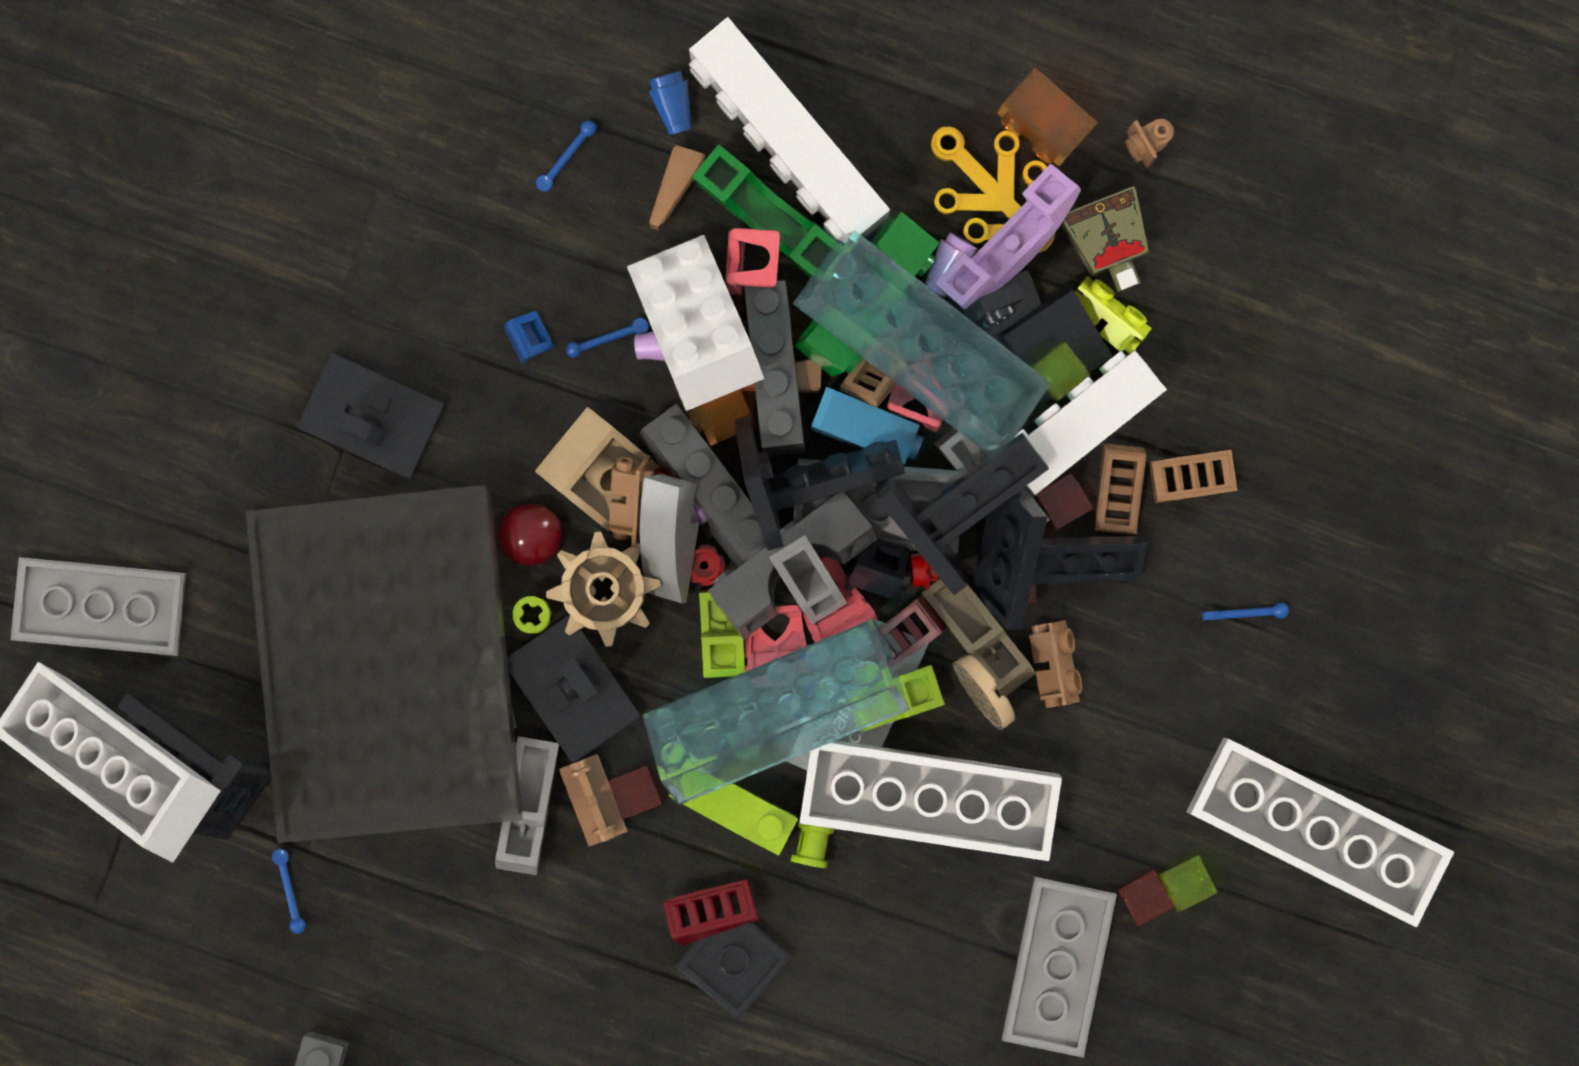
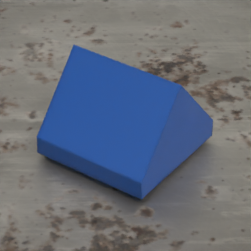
(528, 336)

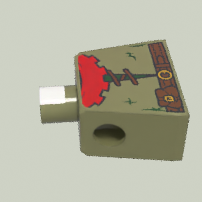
(1109, 236)

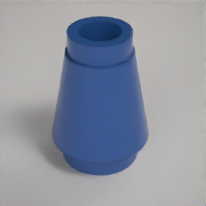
(672, 101)

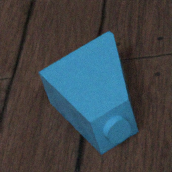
(863, 424)

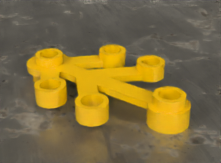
(997, 194)

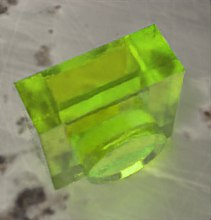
(1062, 370)
(1188, 883)

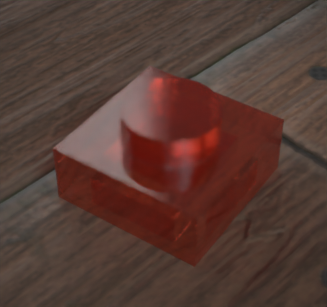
(1064, 501)
(635, 792)

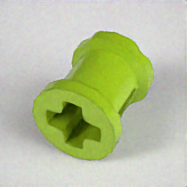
(519, 612)
(812, 845)

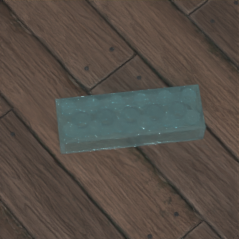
(922, 342)
(775, 712)

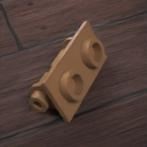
(1148, 140)
(627, 482)
(1061, 680)
(593, 800)

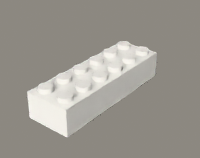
(786, 131)
(106, 762)
(931, 799)
(1320, 832)

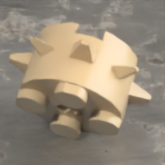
(578, 589)

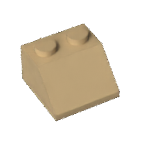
(584, 461)

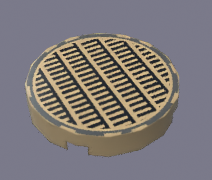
(981, 689)

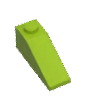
(747, 815)

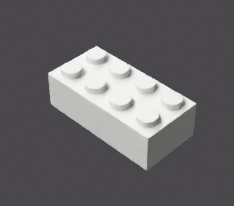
(695, 322)
(1092, 414)

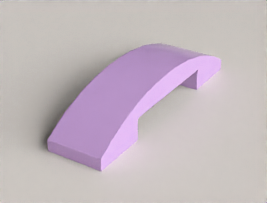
(1015, 243)

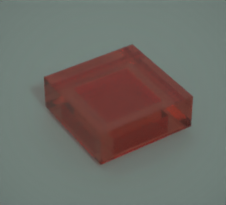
(1145, 897)

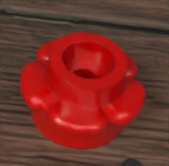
(715, 565)
(922, 572)

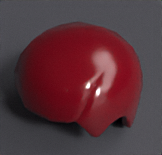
(529, 534)

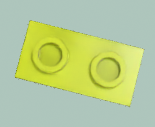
(1123, 321)

